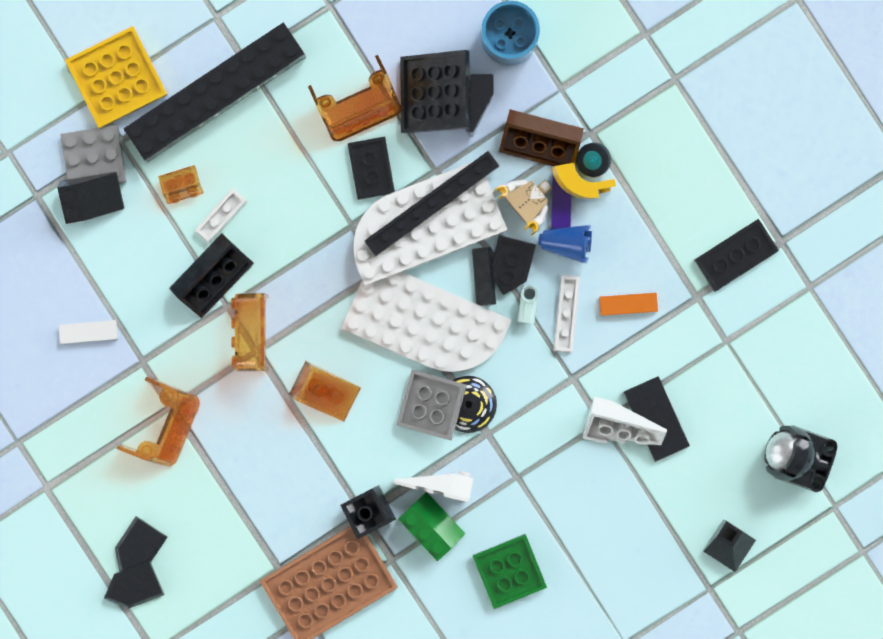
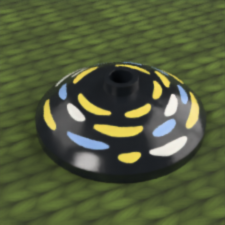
(483, 405)

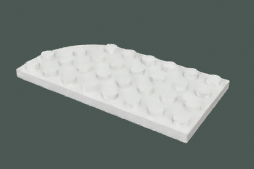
(459, 224)
(425, 323)

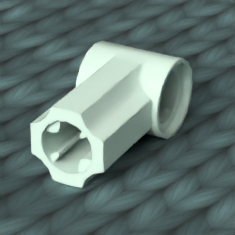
(527, 306)

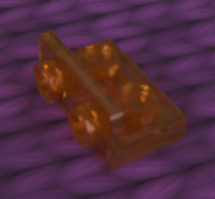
(180, 184)

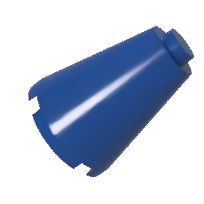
(568, 242)

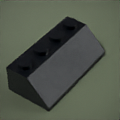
(211, 275)

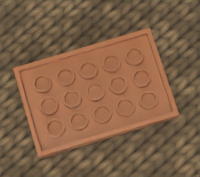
(328, 584)

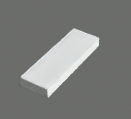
(220, 215)
(88, 331)

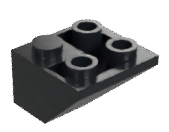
(729, 545)

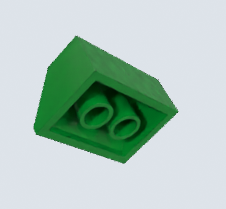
(431, 526)

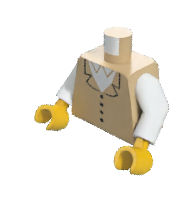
(527, 201)

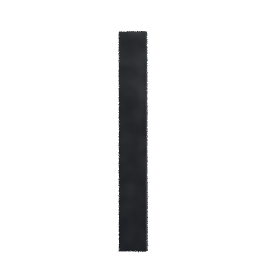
(431, 203)

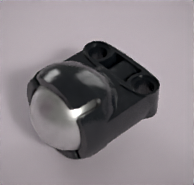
(800, 457)

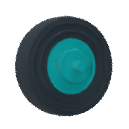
(593, 159)

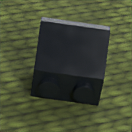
(368, 512)

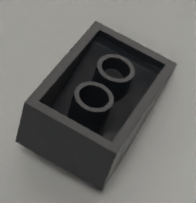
(90, 197)

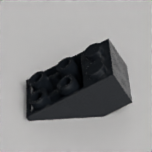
(480, 97)

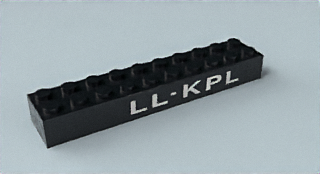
(215, 92)

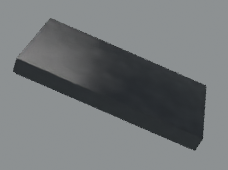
(736, 255)
(652, 403)

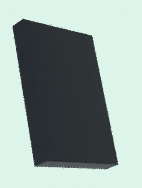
(371, 168)

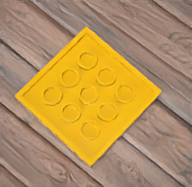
(116, 77)

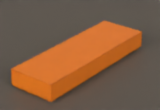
(628, 304)

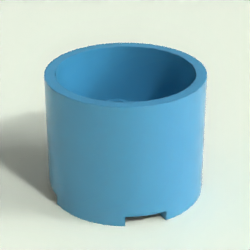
(511, 17)

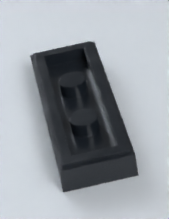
(484, 276)

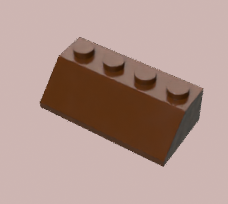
(540, 139)

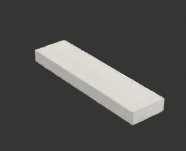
(566, 313)

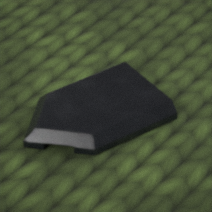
(511, 263)
(138, 544)
(134, 586)

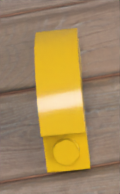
(574, 185)

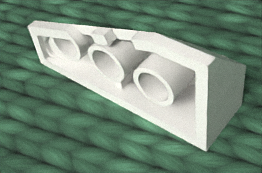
(616, 423)
(449, 485)

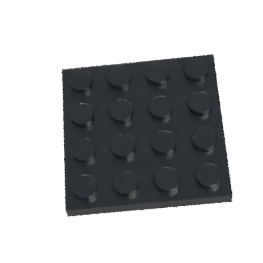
(435, 91)

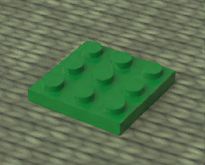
(509, 571)

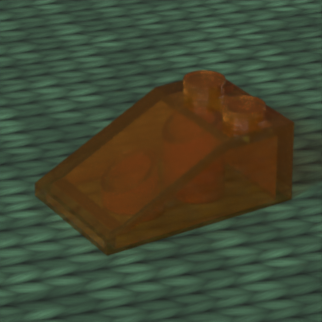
(324, 391)

